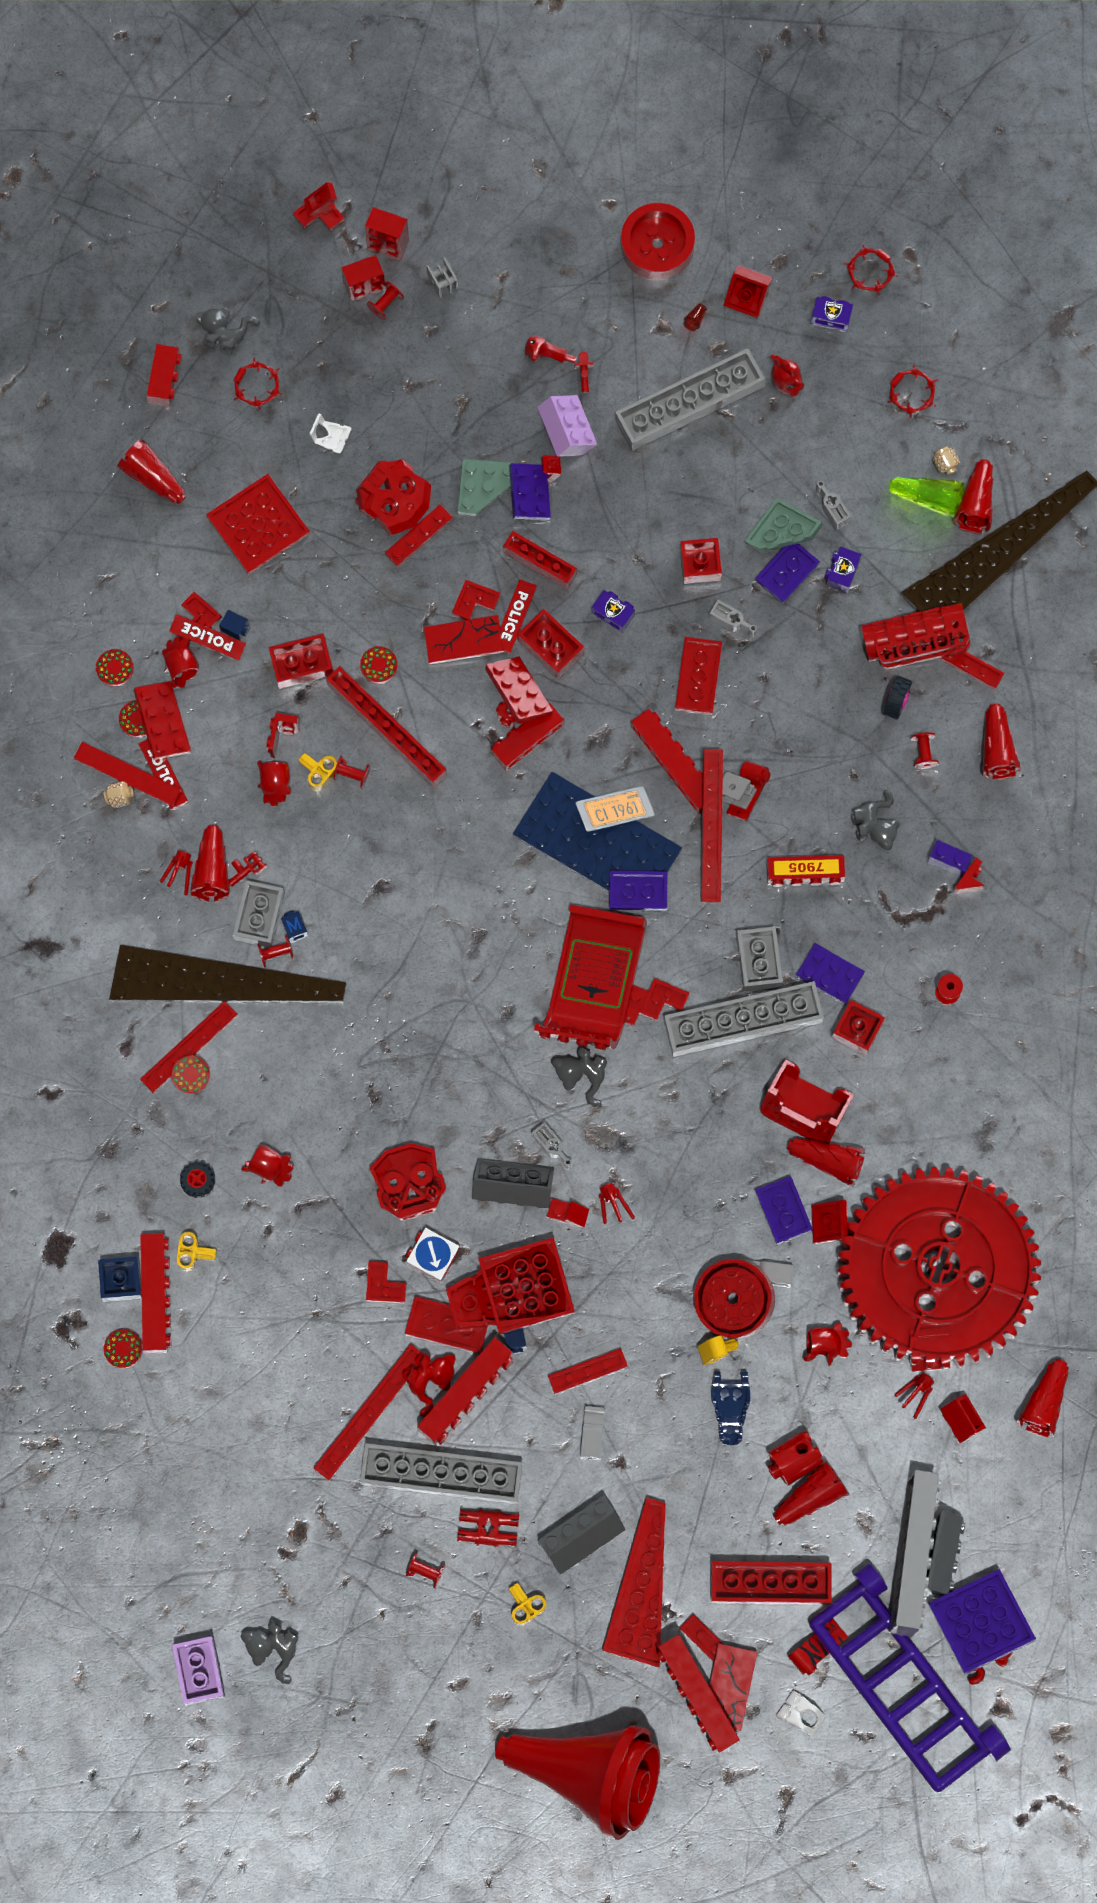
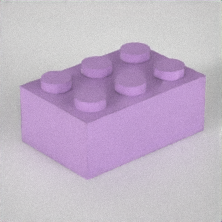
(567, 425)
(198, 1671)

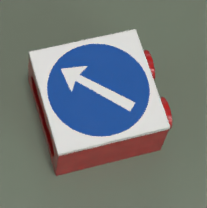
(432, 1255)

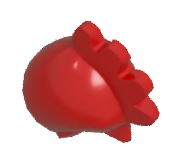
(786, 373)
(179, 660)
(274, 782)
(270, 1166)
(827, 1342)

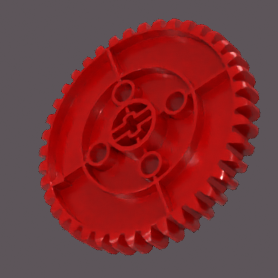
(987, 1246)

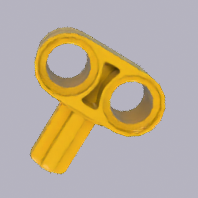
(318, 771)
(193, 1252)
(716, 1349)
(525, 1604)

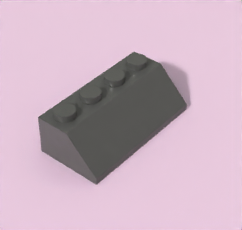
(512, 1183)
(581, 1535)
(943, 1553)

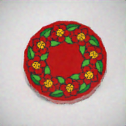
(378, 665)
(114, 667)
(131, 720)
(190, 1074)
(123, 1348)

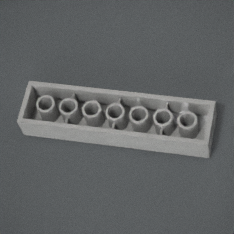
(689, 399)
(743, 1019)
(441, 1473)
(914, 1553)

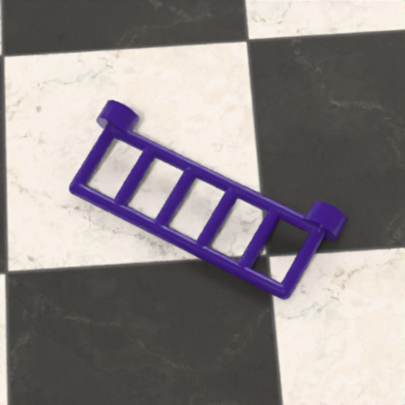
(988, 1742)

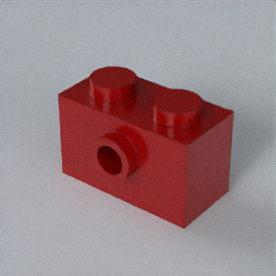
(962, 1418)

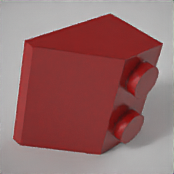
(747, 291)

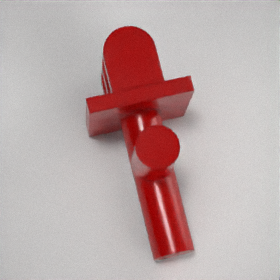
(584, 364)
(251, 867)

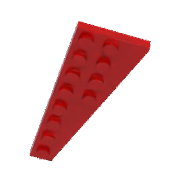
(638, 1609)

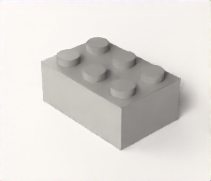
(258, 914)
(759, 958)

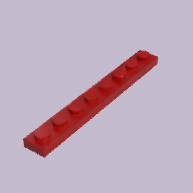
(711, 825)
(366, 1416)

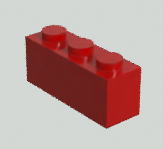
(164, 375)

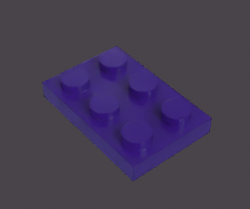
(529, 492)
(787, 571)
(638, 890)
(831, 973)
(783, 1210)

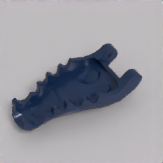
(731, 1405)

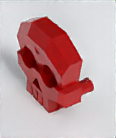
(405, 505)
(403, 1166)

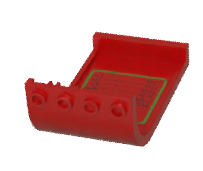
(594, 978)

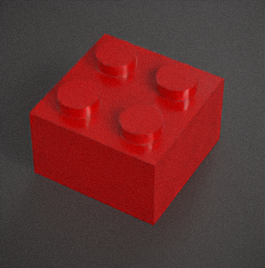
(363, 278)
(700, 560)
(858, 1027)

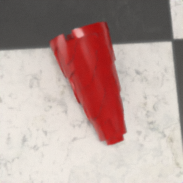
(147, 469)
(976, 503)
(999, 750)
(210, 868)
(831, 1159)
(1044, 1404)
(818, 1491)

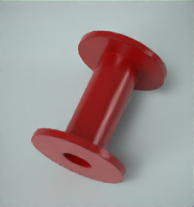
(390, 294)
(924, 750)
(351, 772)
(275, 951)
(942, 991)
(424, 1570)

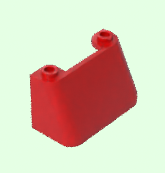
(804, 1106)

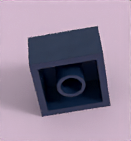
(120, 1279)

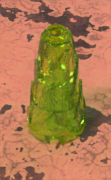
(938, 495)

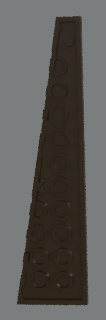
(990, 558)
(174, 977)

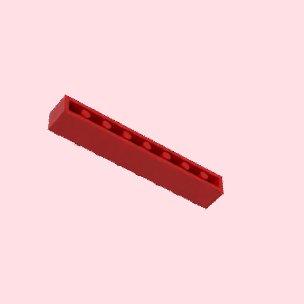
(386, 727)

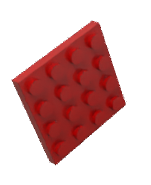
(258, 524)

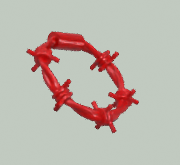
(882, 255)
(241, 372)
(895, 381)

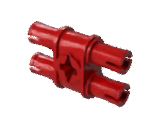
(480, 1536)

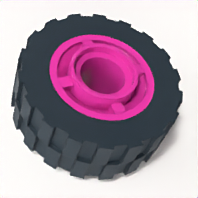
(897, 697)

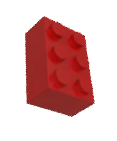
(386, 233)
(550, 643)
(301, 661)

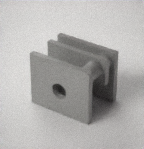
(446, 281)
(737, 790)

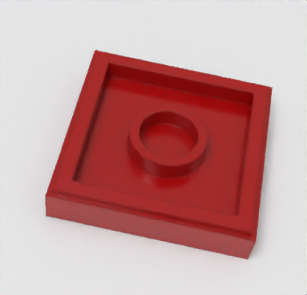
(829, 1221)

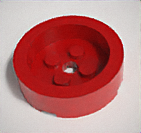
(656, 223)
(754, 1302)

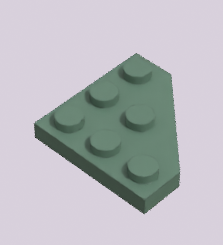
(482, 484)
(782, 527)

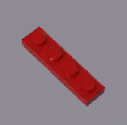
(418, 535)

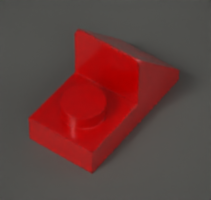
(321, 200)
(967, 882)
(568, 1213)

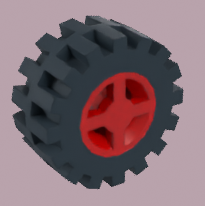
(197, 1173)

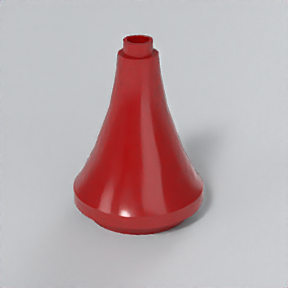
(602, 1775)

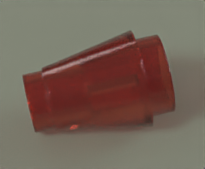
(695, 317)

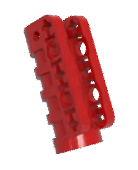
(915, 632)

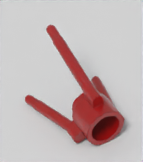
(179, 861)
(610, 1194)
(922, 1384)

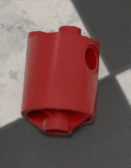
(790, 1463)

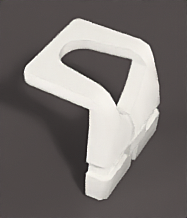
(337, 435)
(792, 1712)

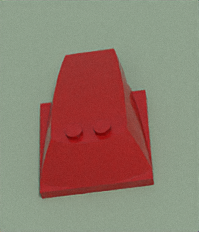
(513, 1289)

